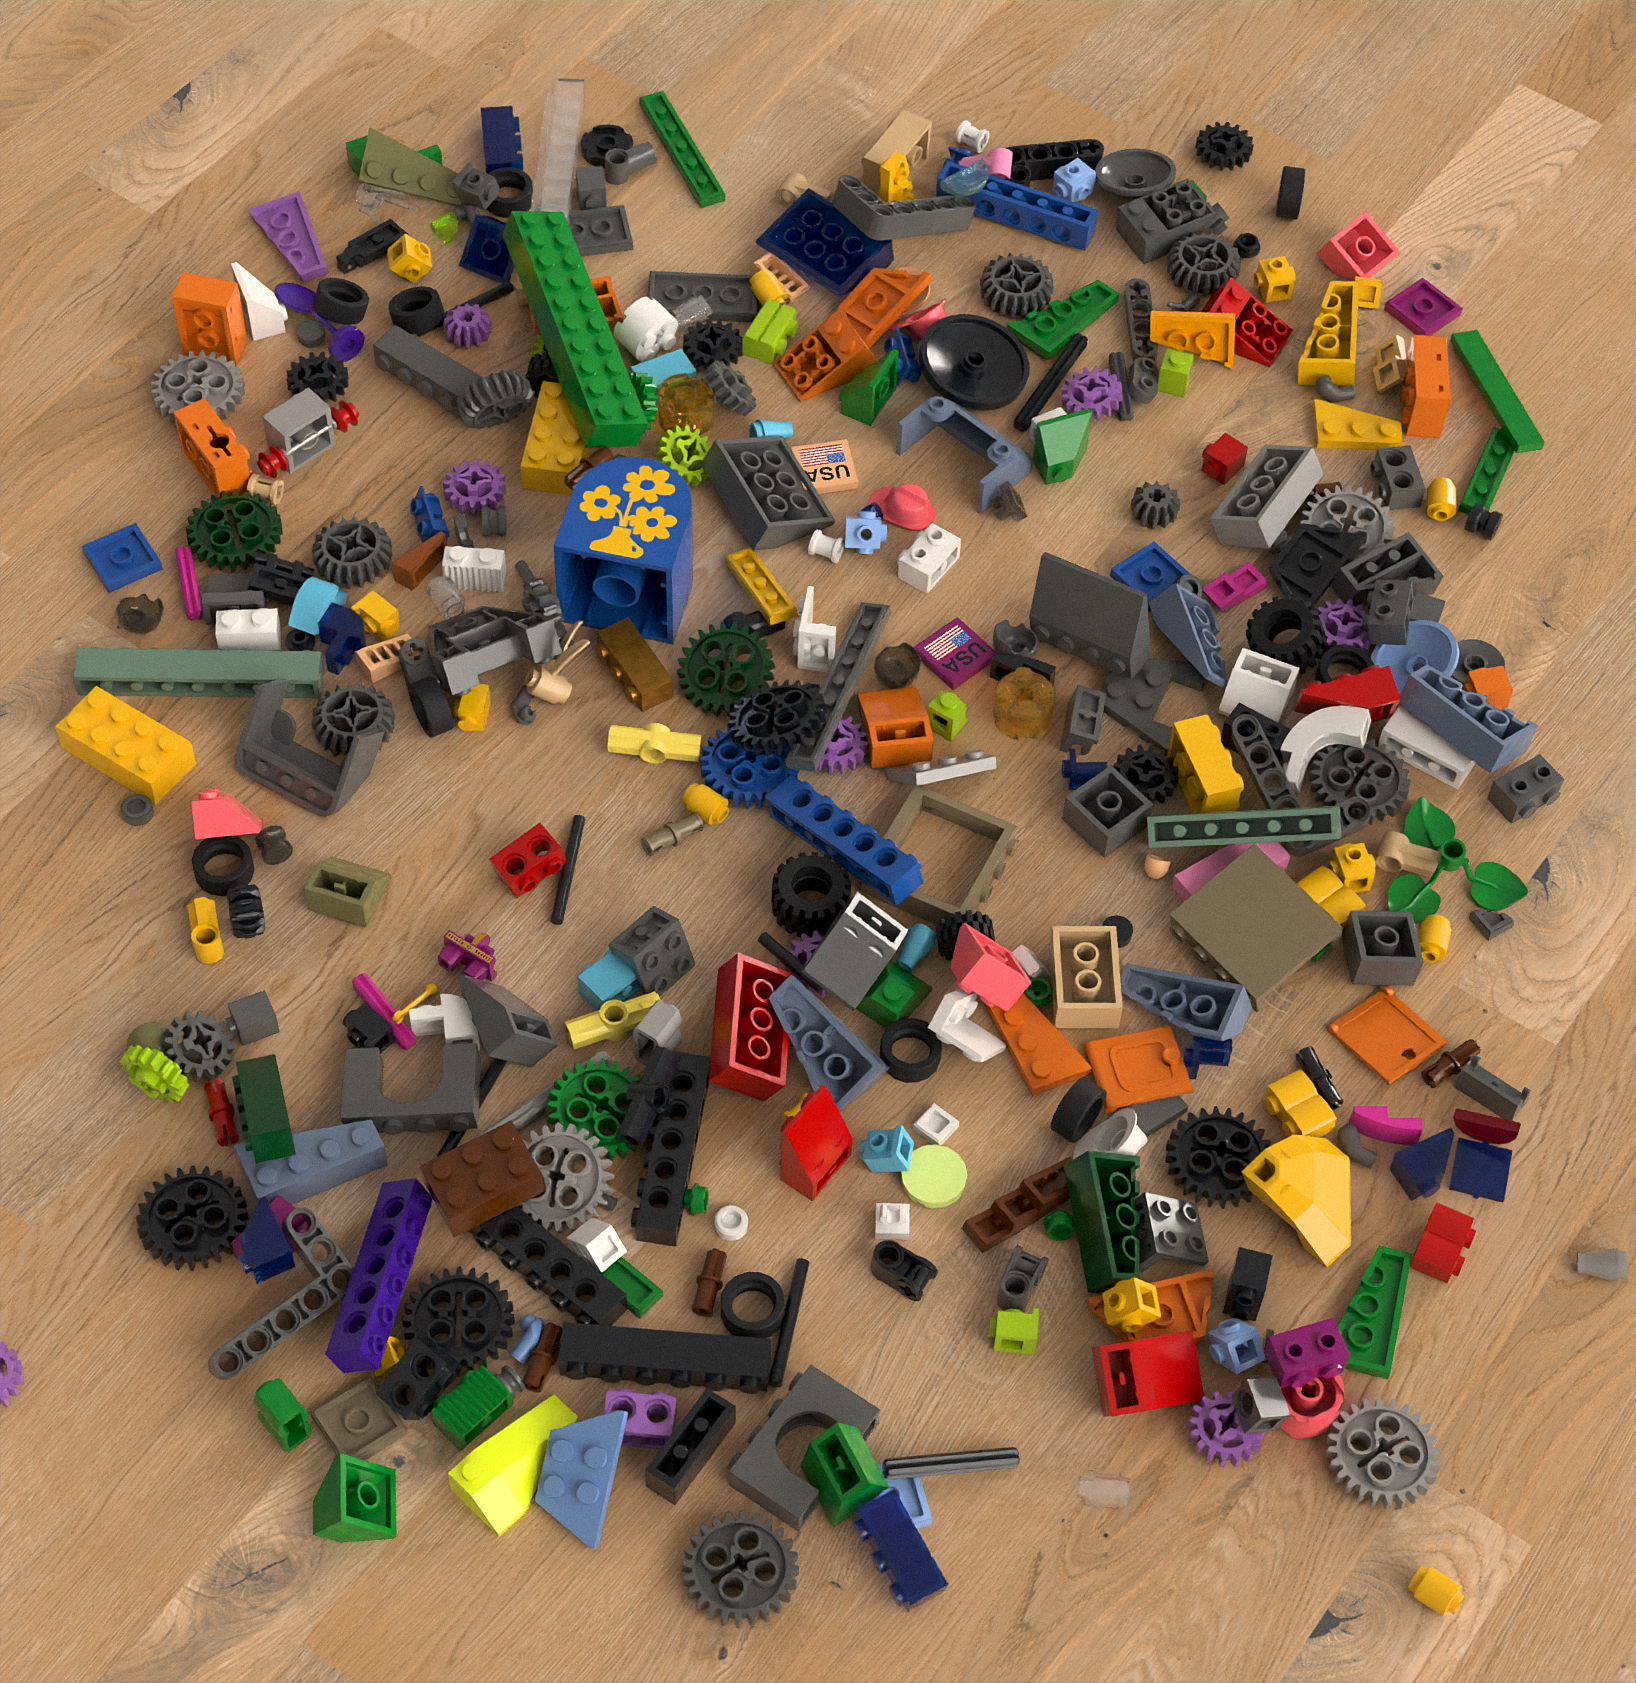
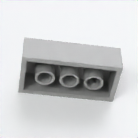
(1266, 496)

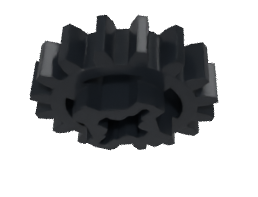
(1224, 146)
(712, 343)
(318, 376)
(1149, 772)

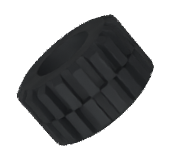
(1282, 616)
(806, 874)

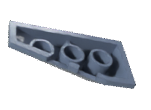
(1192, 629)
(1190, 1002)
(826, 1045)

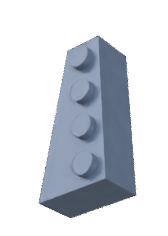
(1466, 719)
(321, 1162)

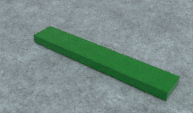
(682, 149)
(1497, 391)

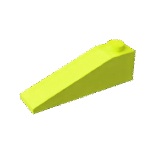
(507, 1468)

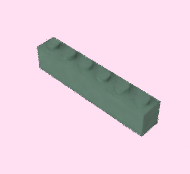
(1244, 826)

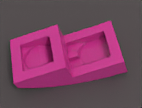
(1236, 588)
(1374, 1123)

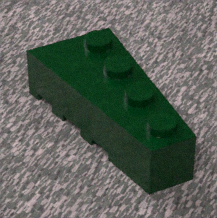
(1105, 1216)

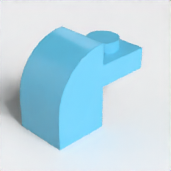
(312, 602)

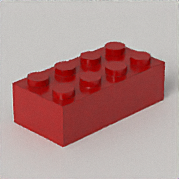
(747, 1035)

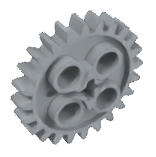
(196, 379)
(1378, 530)
(588, 1183)
(1401, 1479)

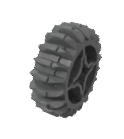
(1202, 262)
(1016, 285)
(495, 399)
(350, 546)
(334, 716)

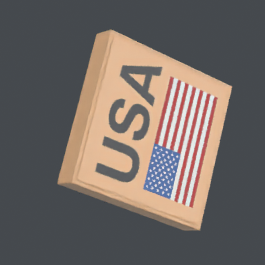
(827, 465)

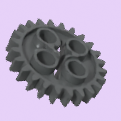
(1344, 765)
(756, 1595)

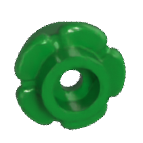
(1042, 987)
(696, 1199)
(1059, 1225)

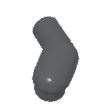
(466, 212)
(1331, 392)
(521, 708)
(1351, 1146)

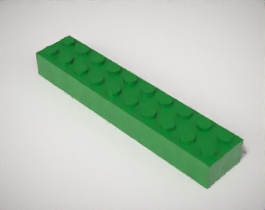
(574, 329)

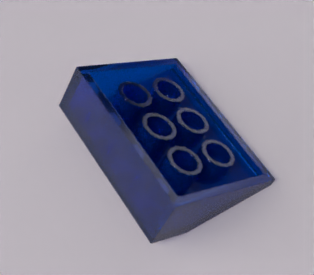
(825, 244)

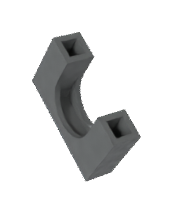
(450, 1107)
(812, 1401)

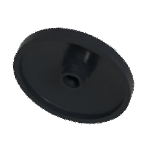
(974, 362)

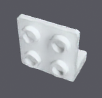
(814, 641)
(955, 1028)

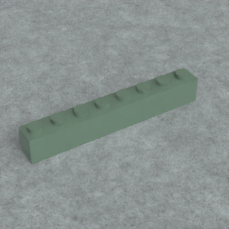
(196, 672)

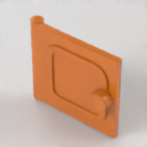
(1382, 1031)
(1133, 1067)

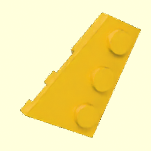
(894, 180)
(1353, 429)

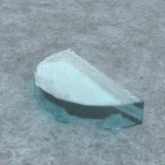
(968, 180)

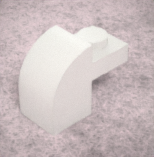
(450, 1017)

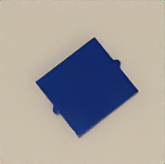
(1480, 1169)

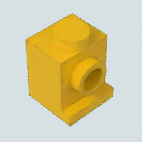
(377, 616)
(473, 708)

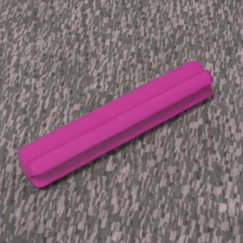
(188, 583)
(376, 1000)

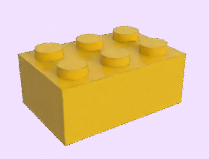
(1204, 766)

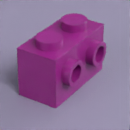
(1307, 1353)

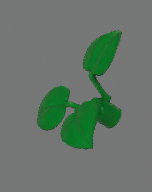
(1432, 828)

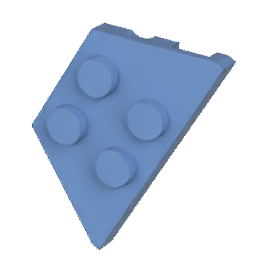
(581, 1473)

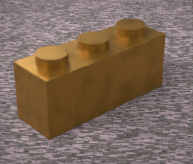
(634, 665)

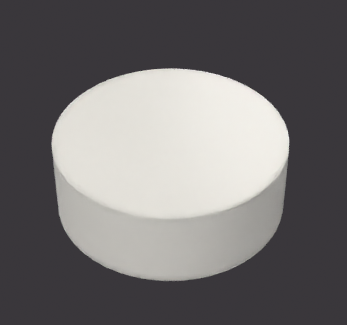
(731, 1223)

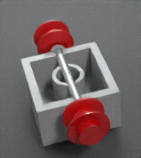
(302, 431)

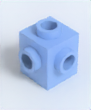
(1074, 181)
(853, 530)
(1236, 1345)

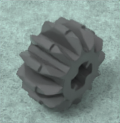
(1155, 504)

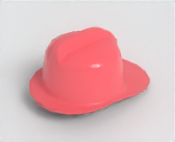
(922, 320)
(905, 506)

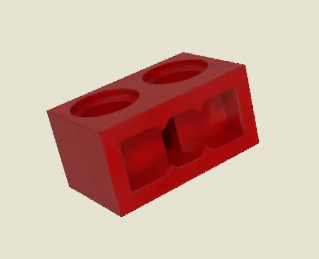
(524, 855)

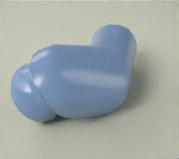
(529, 1341)

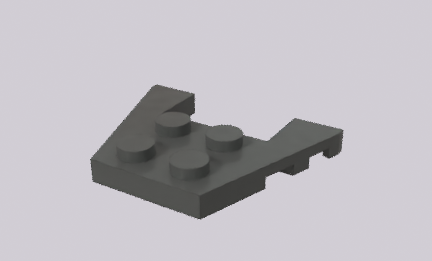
(1137, 700)

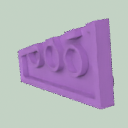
(291, 232)

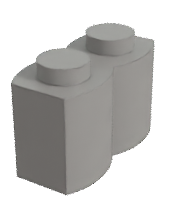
(657, 1028)

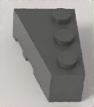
(1393, 561)

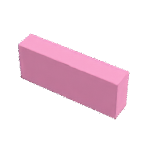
(1197, 875)

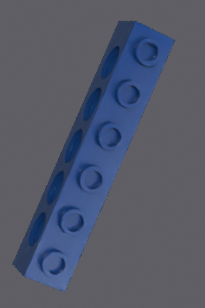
(1030, 210)
(845, 839)

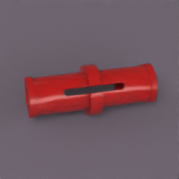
(221, 1112)

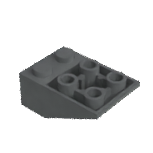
(1161, 218)
(854, 950)
(506, 1023)

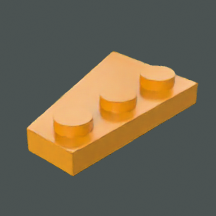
(1197, 332)

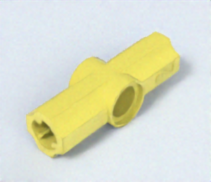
(654, 743)
(597, 1027)

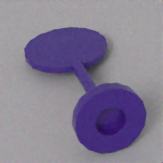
(344, 342)

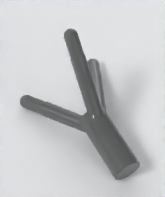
(1186, 305)

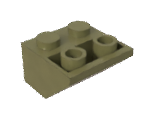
(345, 890)

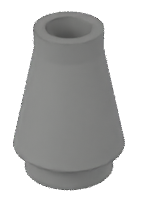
(1604, 1264)

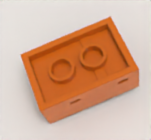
(209, 316)
(1426, 387)
(213, 449)

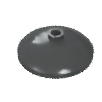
(1135, 172)

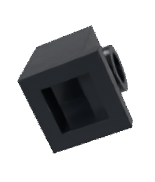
(368, 1029)

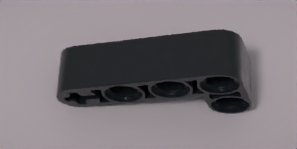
(1041, 160)

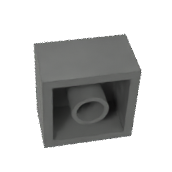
(1107, 811)
(1382, 948)

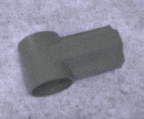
(621, 162)

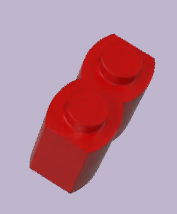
(1442, 1243)

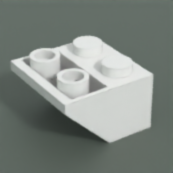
(1260, 685)

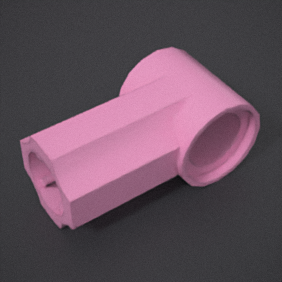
(998, 161)

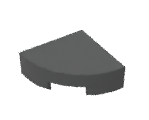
(461, 531)
(1490, 923)

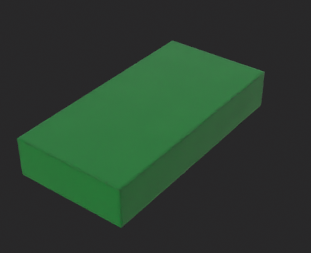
(640, 1291)

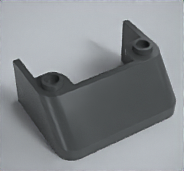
(277, 762)

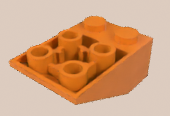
(825, 358)
(895, 727)

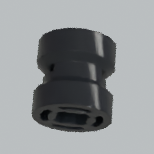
(1483, 521)

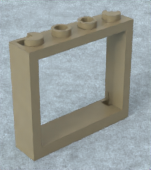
(1003, 832)

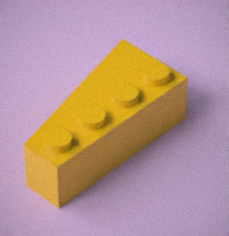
(1333, 338)

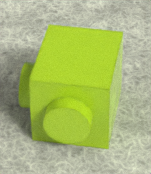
(1175, 372)

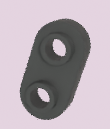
(1143, 380)

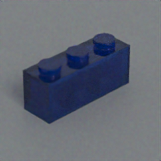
(500, 138)
(899, 1551)

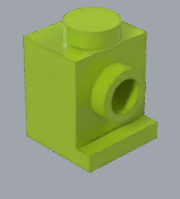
(951, 708)
(1014, 1330)

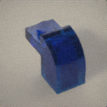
(344, 633)

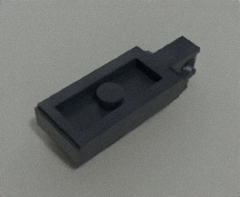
(369, 246)

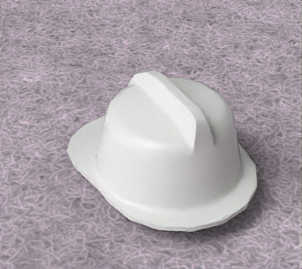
(1115, 1135)

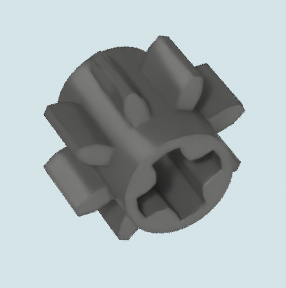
(1217, 224)

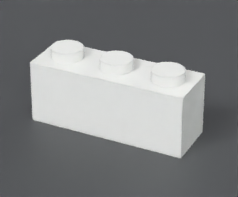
(1425, 748)

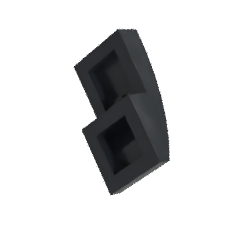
(1005, 664)

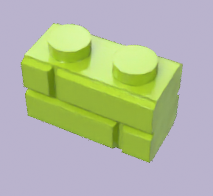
(770, 331)

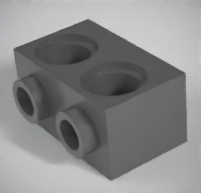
(1398, 477)

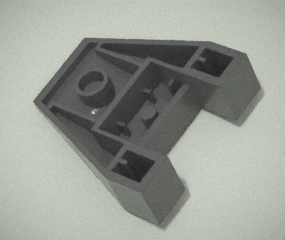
(487, 640)

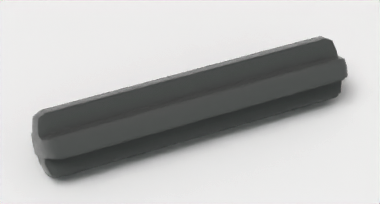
(1118, 367)

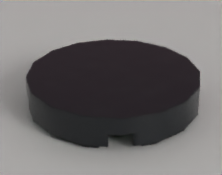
(602, 139)

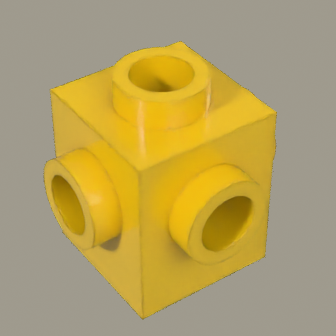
(409, 258)
(1274, 279)
(1353, 866)
(1131, 1305)

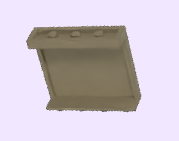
(1253, 925)

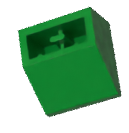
(842, 1471)

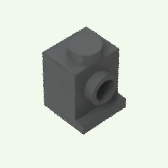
(476, 187)

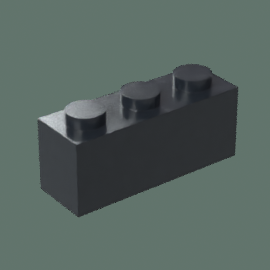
(690, 1446)

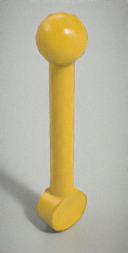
(431, 989)

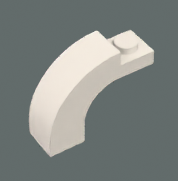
(1319, 729)

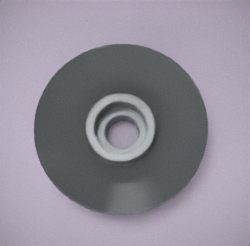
(1475, 655)

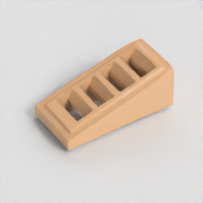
(785, 272)
(368, 655)

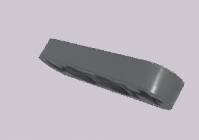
(1138, 322)

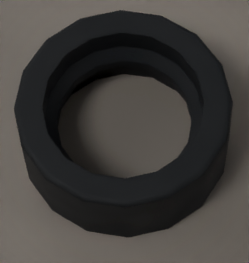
(511, 178)
(1290, 192)
(422, 298)
(341, 301)
(1342, 654)
(431, 706)
(217, 846)
(910, 1029)
(1078, 1110)
(752, 1282)

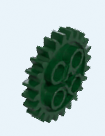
(212, 536)
(699, 666)

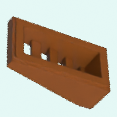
(419, 562)

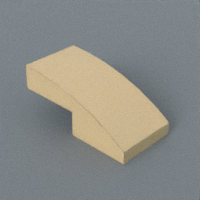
(1391, 363)

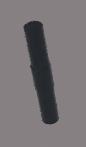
(787, 959)

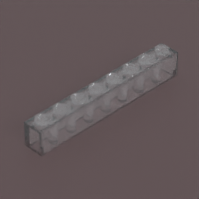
(559, 147)

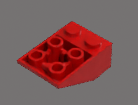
(1257, 329)
(1369, 690)
(814, 1144)
(1147, 1373)

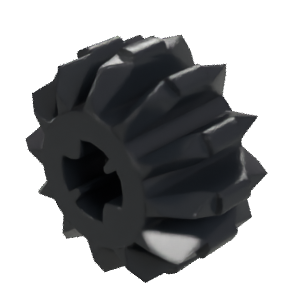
(246, 911)

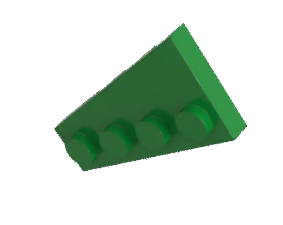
(1056, 325)
(1375, 1313)

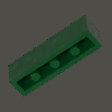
(263, 1109)

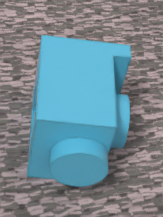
(887, 1150)

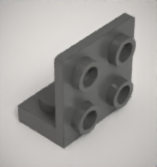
(228, 593)
(655, 949)
(1169, 1231)

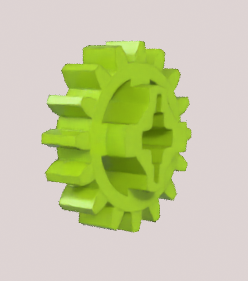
(684, 453)
(154, 1073)

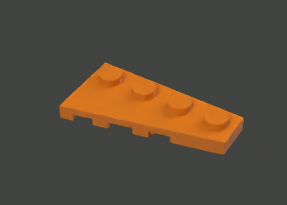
(1038, 1047)

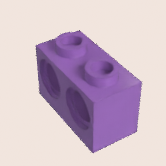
(639, 1429)

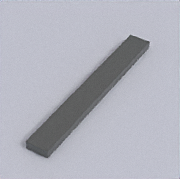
(841, 682)

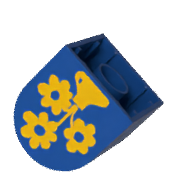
(627, 548)

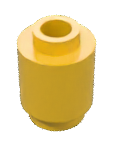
(767, 286)
(1441, 499)
(706, 802)
(1434, 938)
(1436, 1590)

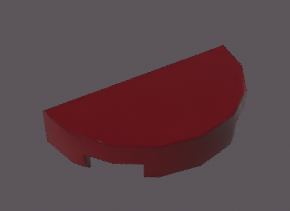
(1486, 1127)

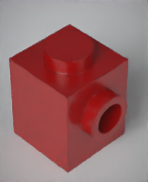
(1224, 458)

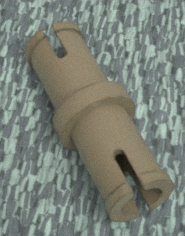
(672, 834)

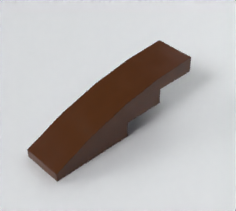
(1019, 1208)

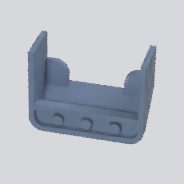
(1010, 460)

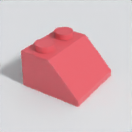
(1358, 249)
(222, 815)
(987, 969)

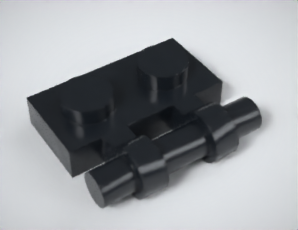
(278, 578)

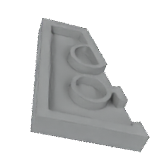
(942, 769)

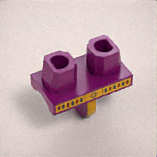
(471, 952)

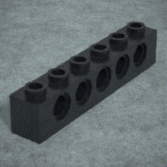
(664, 1223)
(557, 1259)

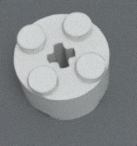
(646, 329)

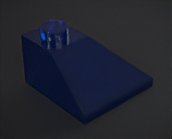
(487, 251)

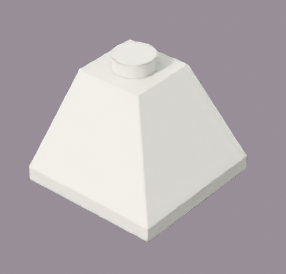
(259, 305)

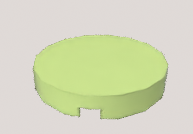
(934, 1176)

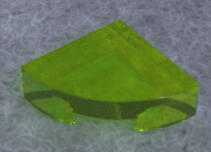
(445, 227)

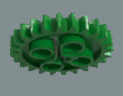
(614, 1089)

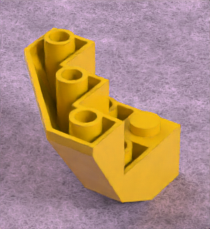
(1310, 1189)

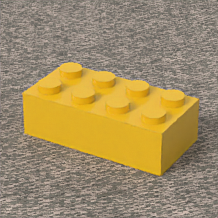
(552, 443)
(125, 745)

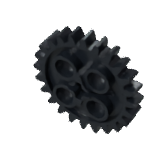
(777, 717)
(1224, 1133)
(178, 1196)
(490, 1319)

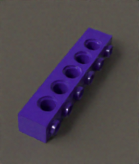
(379, 1276)

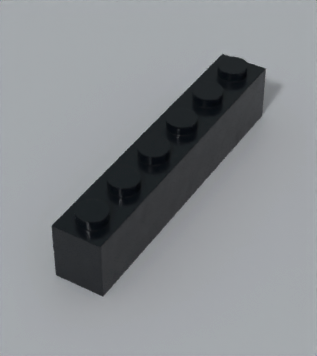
(665, 1357)

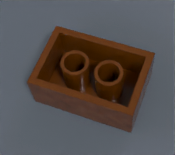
(482, 1178)

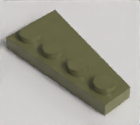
(402, 169)

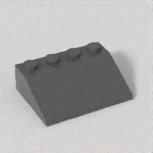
(765, 490)
(1090, 616)

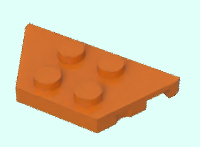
(881, 300)
(1182, 1305)

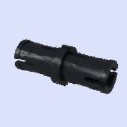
(1319, 1076)

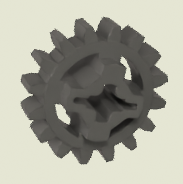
(730, 388)
(541, 600)
(204, 1035)

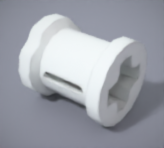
(972, 136)
(826, 546)

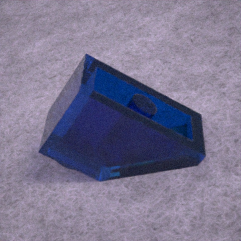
(1423, 1165)
(264, 1245)

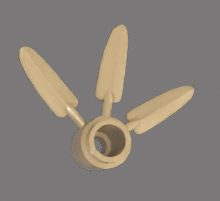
(550, 684)

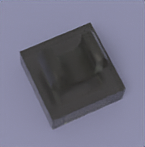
(1010, 502)

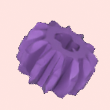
(467, 325)

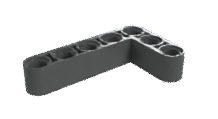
(900, 218)
(1285, 795)
(294, 1305)

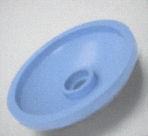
(1426, 645)

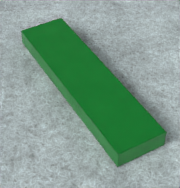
(1488, 472)

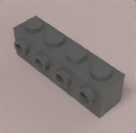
(423, 367)

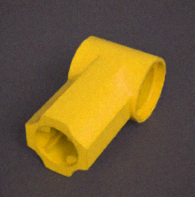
(205, 930)

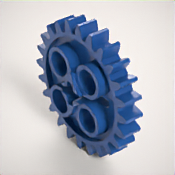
(725, 773)

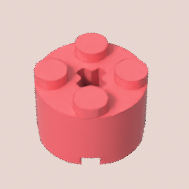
(1312, 1406)

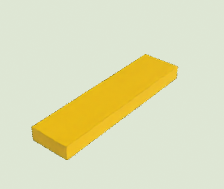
(761, 586)

